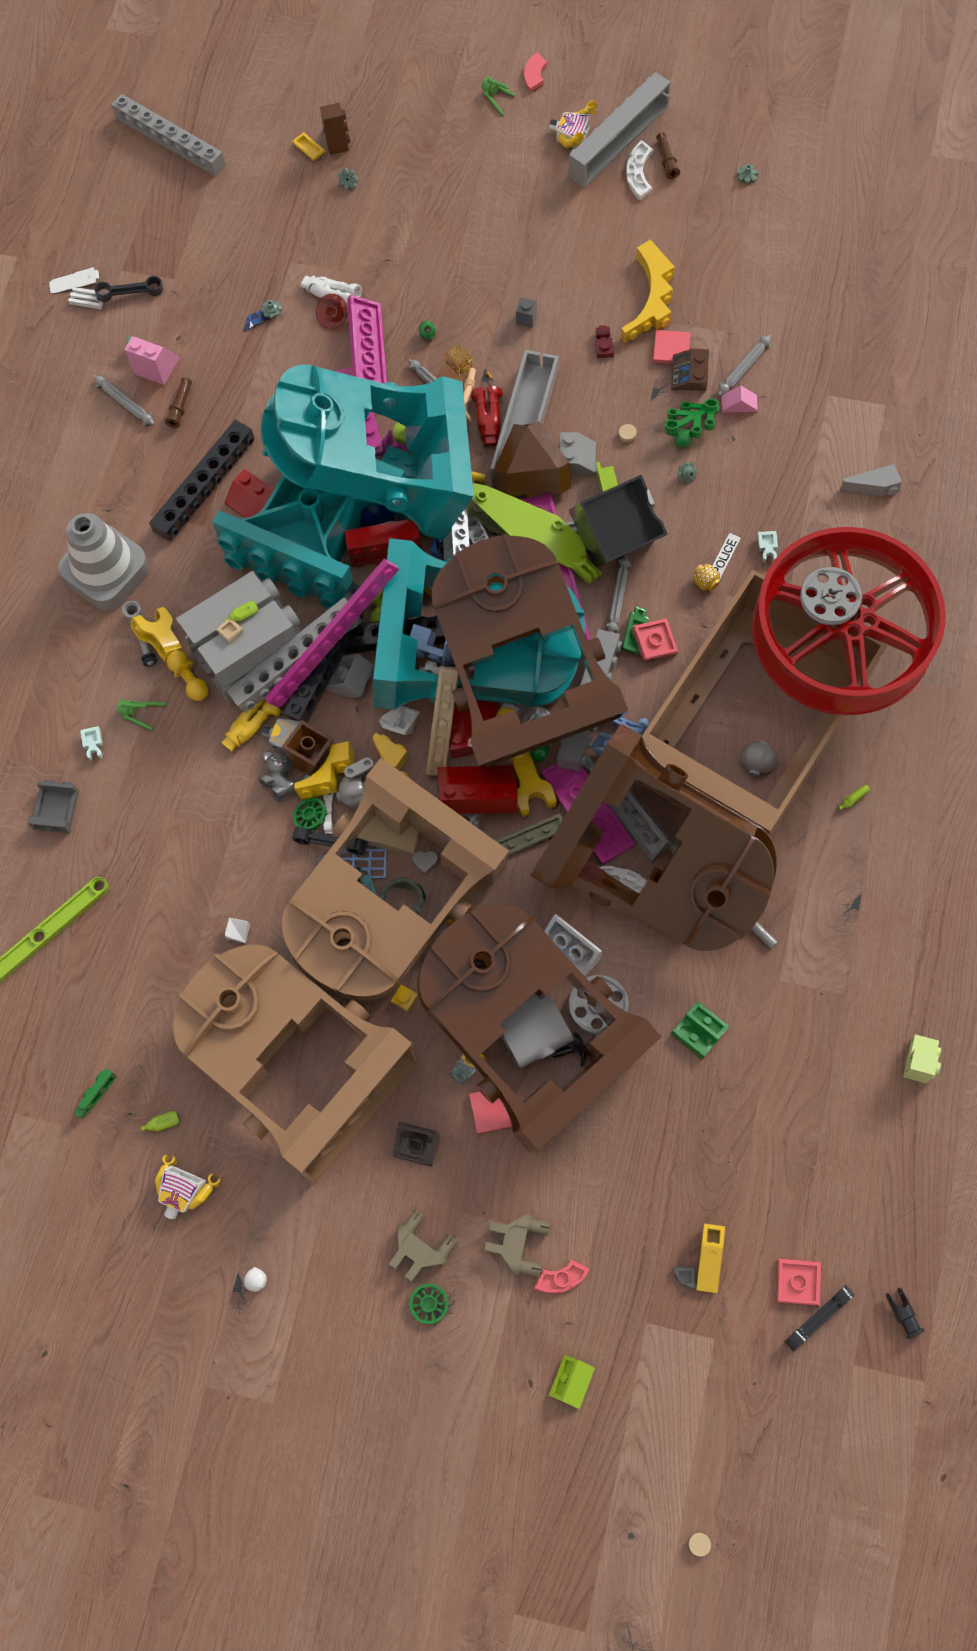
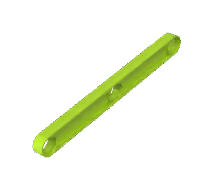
(51, 927)

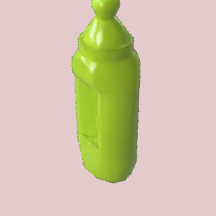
(243, 612)
(854, 797)
(162, 1122)

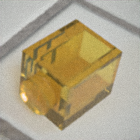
(458, 359)

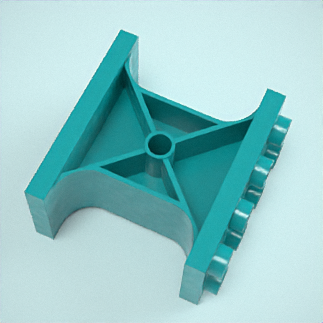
(298, 538)

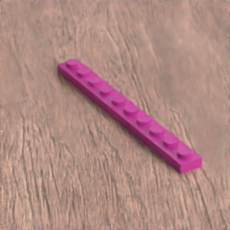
(332, 633)

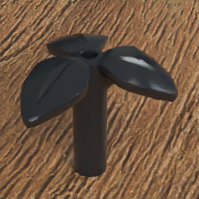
(574, 1046)

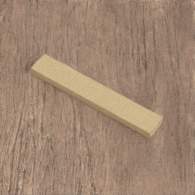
(442, 719)

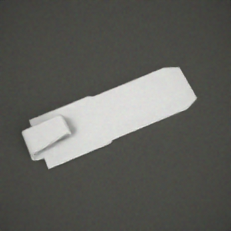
(77, 279)

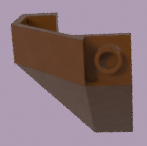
(531, 463)

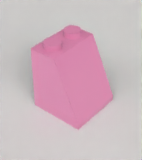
(150, 360)

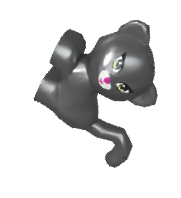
(278, 767)

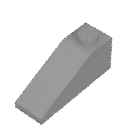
(874, 482)

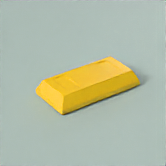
(308, 146)

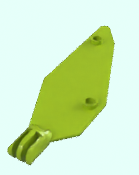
(529, 521)

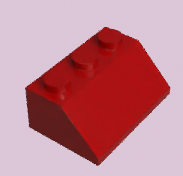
(248, 494)

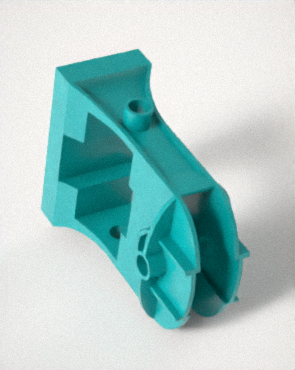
(319, 442)
(520, 674)

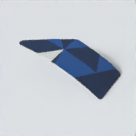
(254, 319)

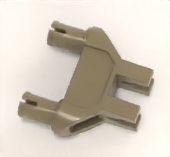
(514, 1243)
(417, 1251)

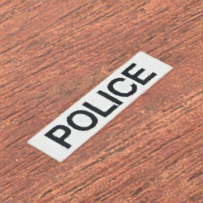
(726, 553)

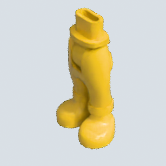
(243, 729)

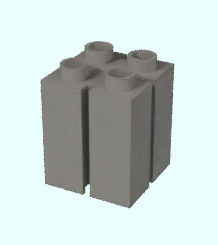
(261, 637)

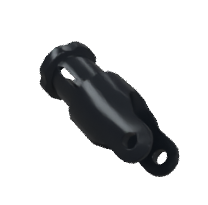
(905, 1315)

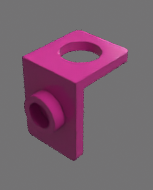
(388, 440)

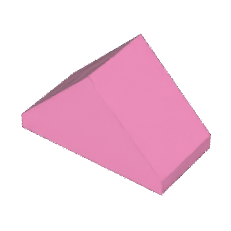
(739, 400)

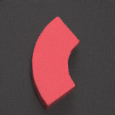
(533, 72)
(562, 1280)

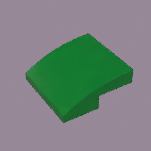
(700, 1030)

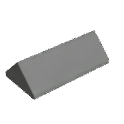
(642, 825)

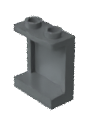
(54, 807)

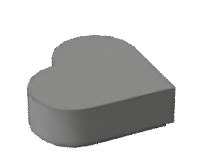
(425, 861)

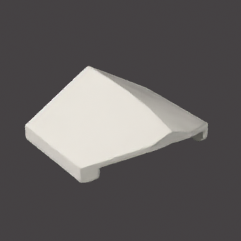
(400, 720)

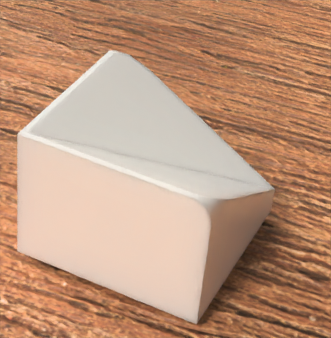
(237, 930)

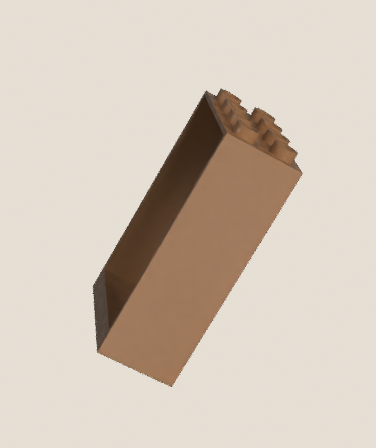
(733, 630)

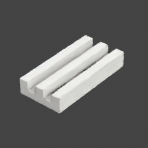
(87, 295)

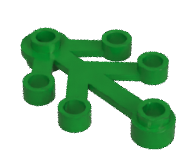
(709, 407)

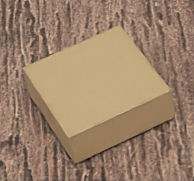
(229, 630)

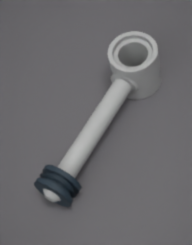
(148, 658)

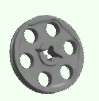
(833, 588)
(576, 1002)

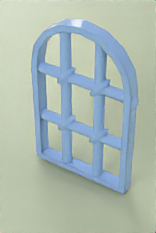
(368, 869)

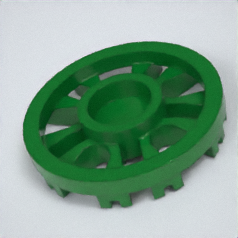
(310, 814)
(428, 1303)

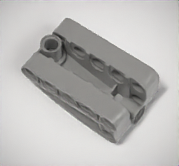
(535, 1031)

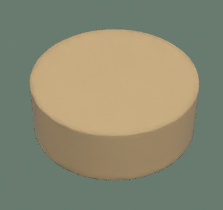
(627, 433)
(699, 1544)

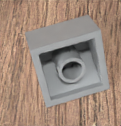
(579, 452)
(350, 676)

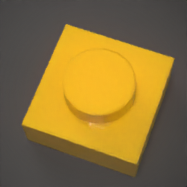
(404, 998)

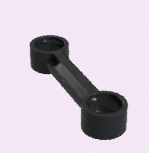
(128, 288)
(306, 836)
(819, 1318)

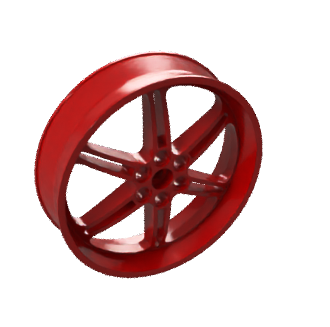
(880, 550)

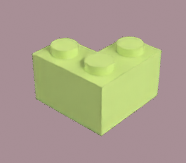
(922, 1059)

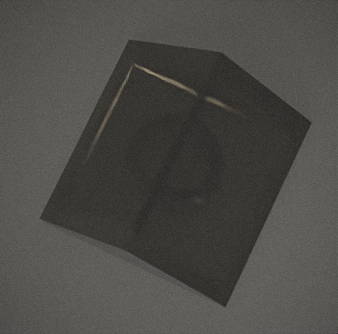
(416, 1144)

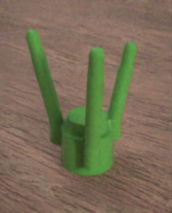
(491, 87)
(129, 707)

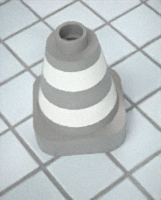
(101, 562)

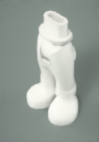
(322, 286)

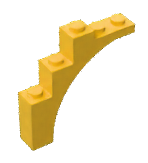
(659, 273)

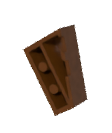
(335, 128)

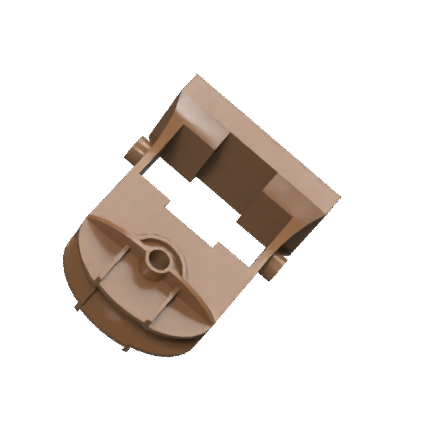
(338, 908)
(244, 1011)

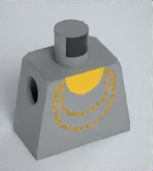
(279, 733)

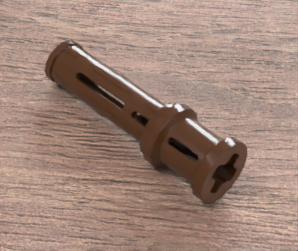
(669, 161)
(176, 409)

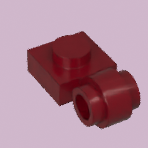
(604, 346)

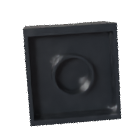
(617, 521)

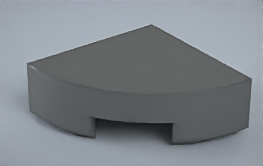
(685, 1276)

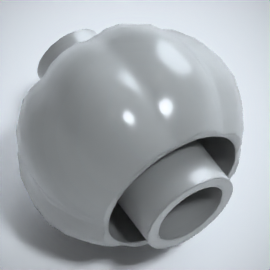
(758, 758)
(351, 791)

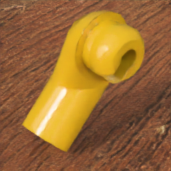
(478, 477)

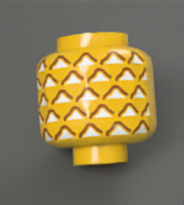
(706, 577)

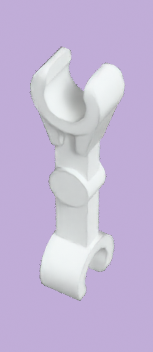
(328, 826)

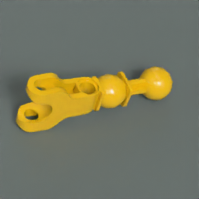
(168, 647)
(530, 784)

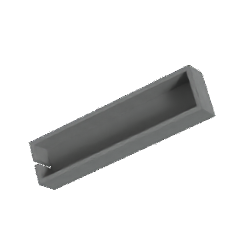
(619, 129)
(529, 396)

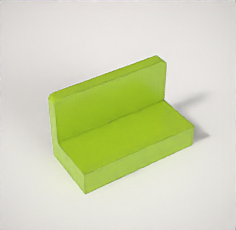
(605, 477)
(571, 1381)

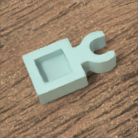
(768, 543)
(92, 740)

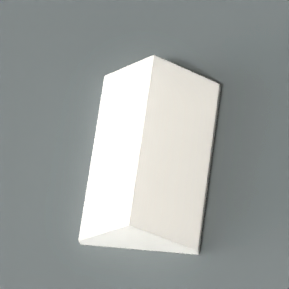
(573, 945)

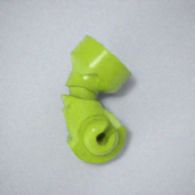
(376, 613)

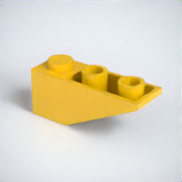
(710, 1258)

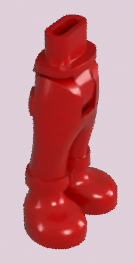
(489, 423)

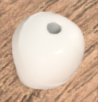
(255, 1280)

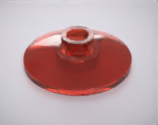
(325, 309)

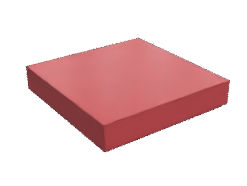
(670, 343)
(654, 640)
(488, 1116)
(798, 1282)

